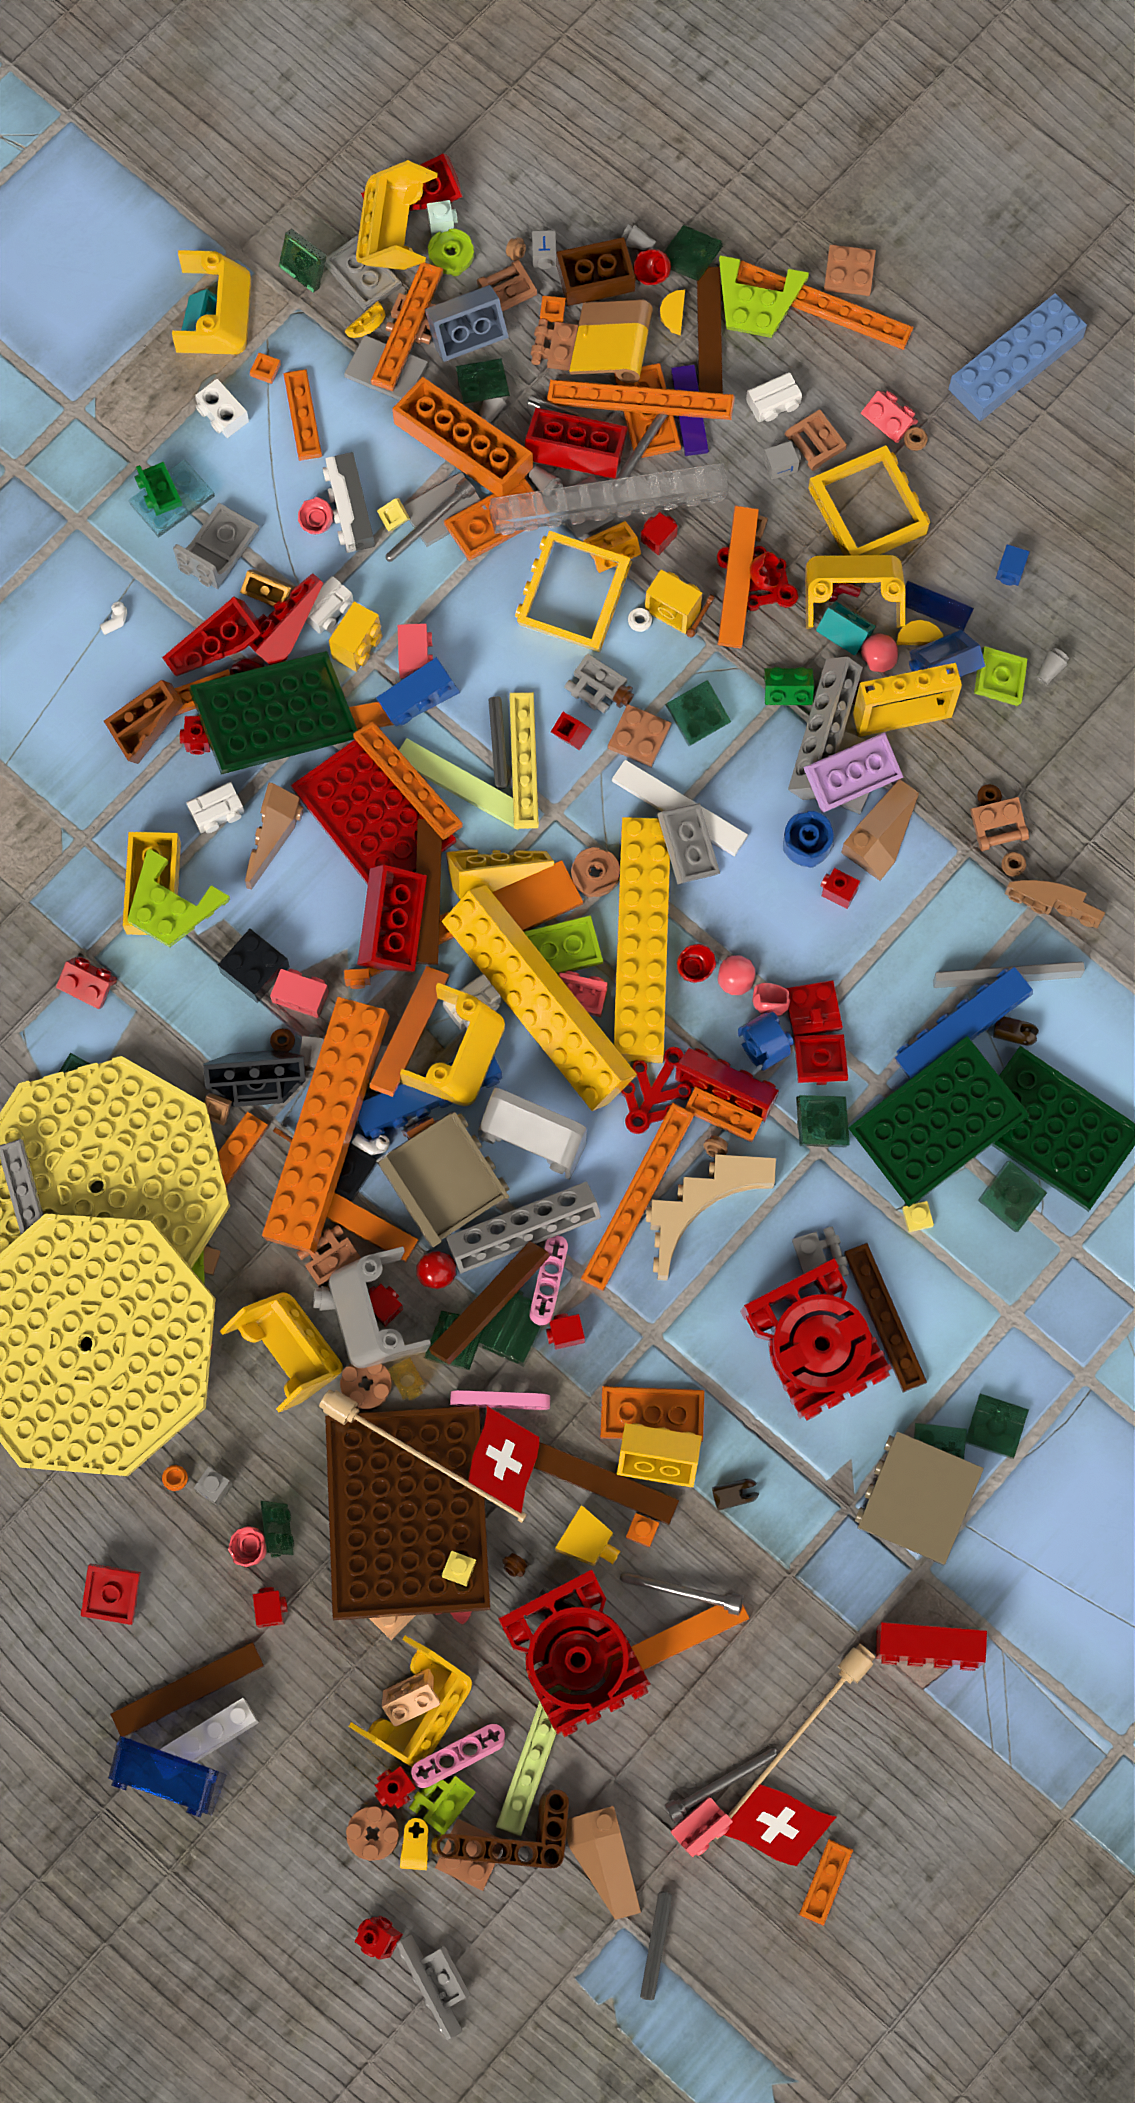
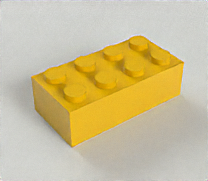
(164, 844)

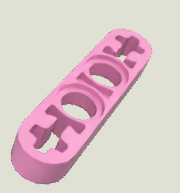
(547, 1279)
(500, 1400)
(455, 1751)

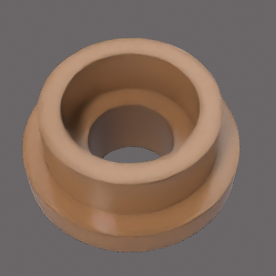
(515, 248)
(918, 433)
(1018, 859)
(715, 1145)

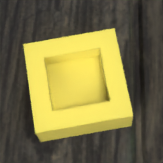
(393, 514)
(917, 1217)
(459, 1568)

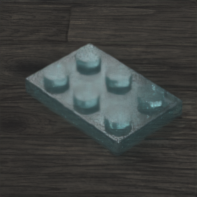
(192, 492)

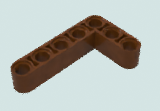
(511, 1847)

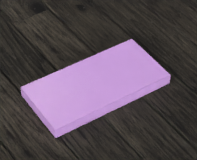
(853, 772)

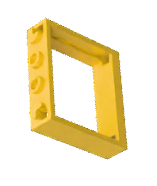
(835, 522)
(609, 606)
(908, 712)

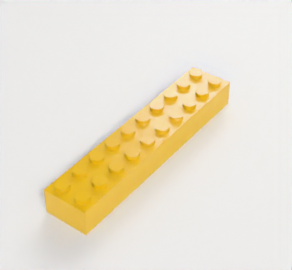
(642, 941)
(539, 998)

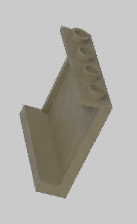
(443, 1177)
(919, 1497)

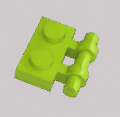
(448, 1805)

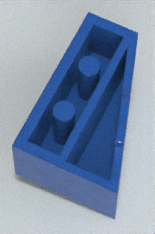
(418, 693)

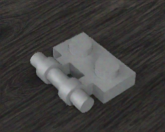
(599, 677)
(810, 1251)

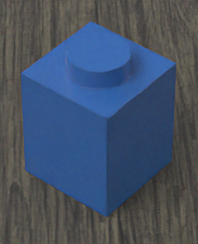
(1012, 565)

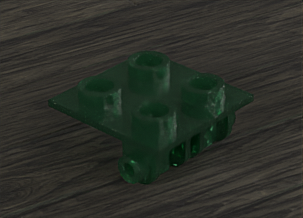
(482, 381)
(277, 1528)

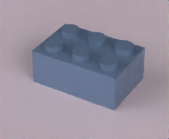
(466, 323)

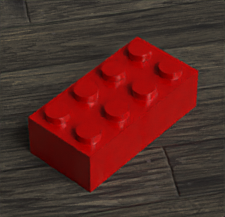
(930, 1645)

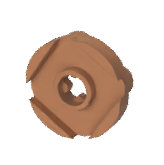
(601, 860)
(378, 1390)
(357, 1833)

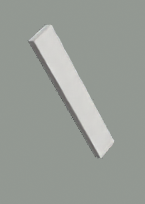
(666, 798)

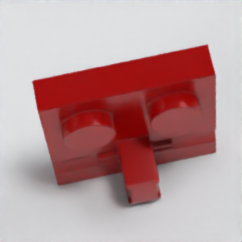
(814, 1009)
(821, 1058)
(110, 1594)

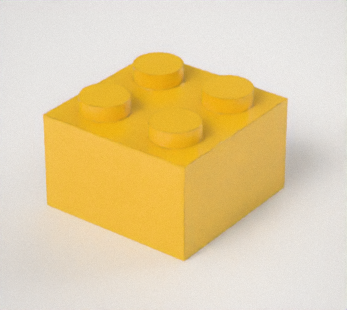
(673, 601)
(355, 637)

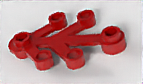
(776, 596)
(653, 1094)

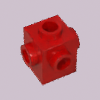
(194, 736)
(404, 1784)
(377, 1937)

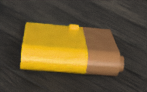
(612, 338)

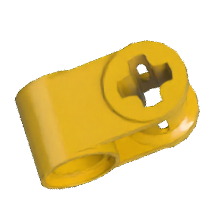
(415, 1850)

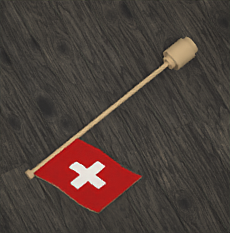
(499, 1463)
(776, 1820)

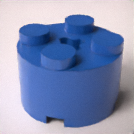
(801, 827)
(765, 1040)

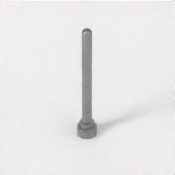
(642, 446)
(463, 490)
(732, 1603)
(678, 1808)

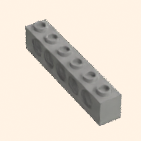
(826, 720)
(528, 1223)

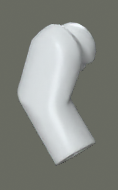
(117, 618)
(373, 1146)

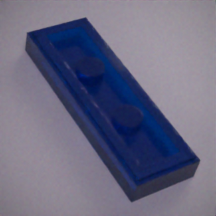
(937, 606)

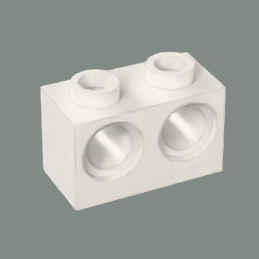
(225, 406)

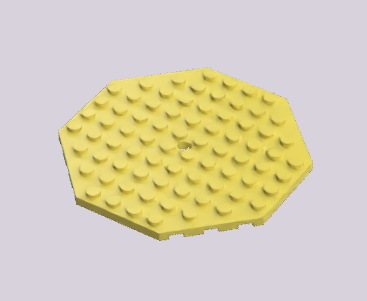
(133, 1135)
(147, 1353)

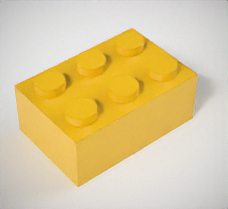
(659, 1455)

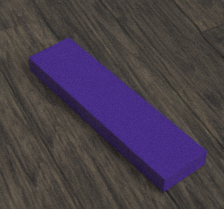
(691, 428)

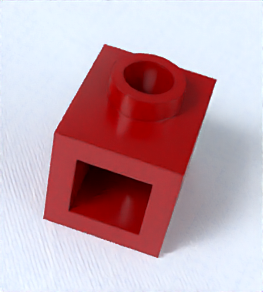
(659, 532)
(571, 730)
(839, 887)
(385, 1303)
(565, 1331)
(269, 1607)

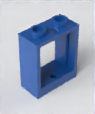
(953, 648)

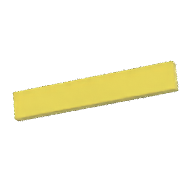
(523, 760)

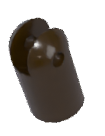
(1015, 1031)
(730, 1494)

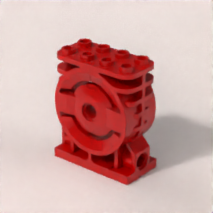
(807, 1391)
(626, 1673)

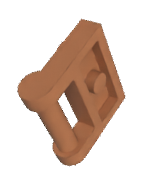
(514, 290)
(821, 434)
(995, 816)

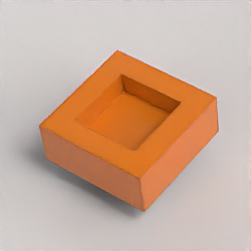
(553, 308)
(265, 368)
(357, 978)
(642, 1530)

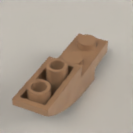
(1045, 895)

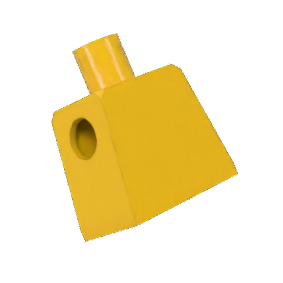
(587, 1539)

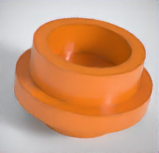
(175, 1478)

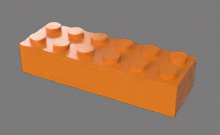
(462, 438)

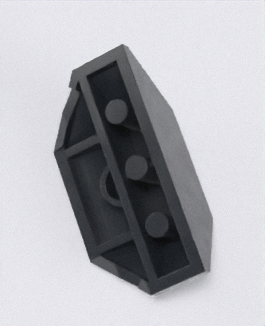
(255, 1077)

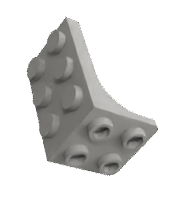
(216, 546)

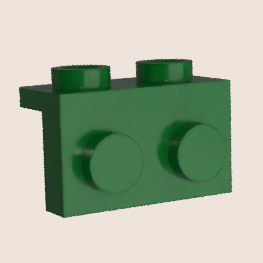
(159, 488)
(788, 686)

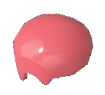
(315, 516)
(879, 652)
(736, 975)
(770, 997)
(247, 1546)

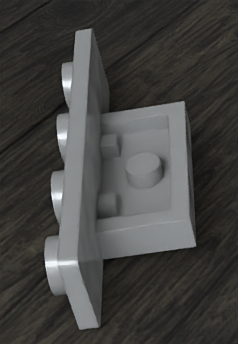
(437, 1981)

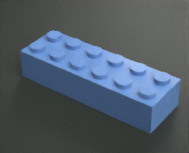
(1017, 357)

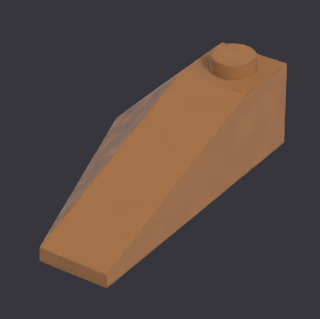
(279, 816)
(880, 834)
(601, 1853)

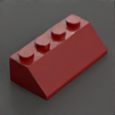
(576, 442)
(392, 919)
(726, 1083)

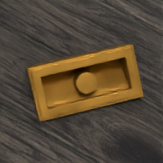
(265, 588)

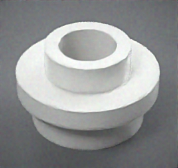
(639, 613)

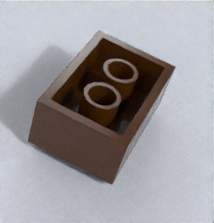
(595, 271)

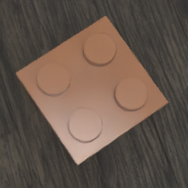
(849, 270)
(639, 735)
(470, 1872)

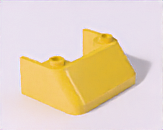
(386, 216)
(229, 327)
(826, 570)
(466, 1075)
(292, 1342)
(421, 1734)

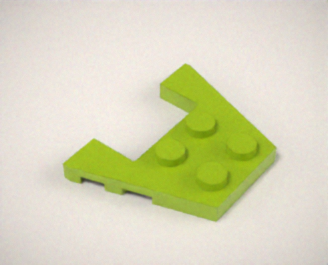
(756, 308)
(163, 912)

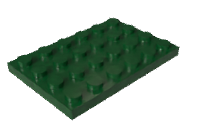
(273, 712)
(938, 1121)
(1070, 1134)

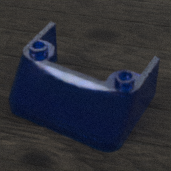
(166, 1776)

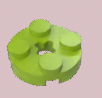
(453, 264)

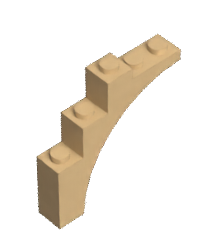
(729, 1175)

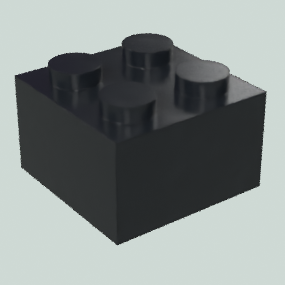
(253, 965)

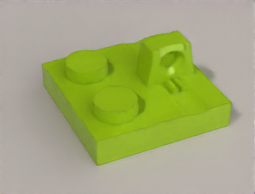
(1001, 677)

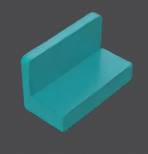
(198, 305)
(845, 628)

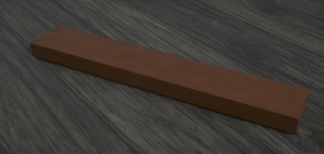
(709, 331)
(429, 863)
(489, 1302)
(885, 1317)
(605, 1484)
(187, 1690)

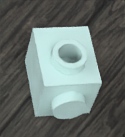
(441, 217)

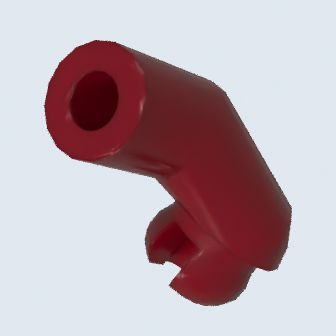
(846, 588)
(244, 665)

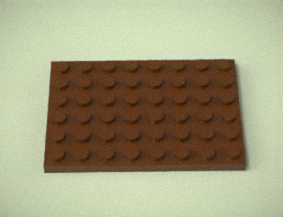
(402, 1517)

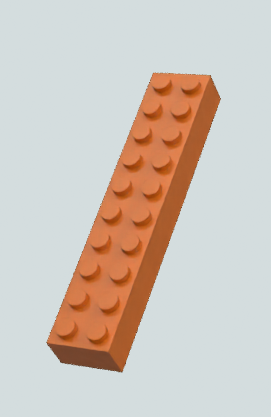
(326, 1125)

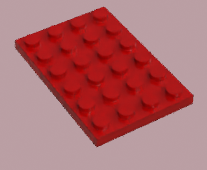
(362, 811)

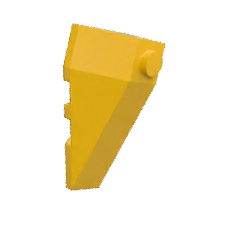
(495, 870)

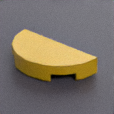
(672, 311)
(367, 321)
(918, 633)

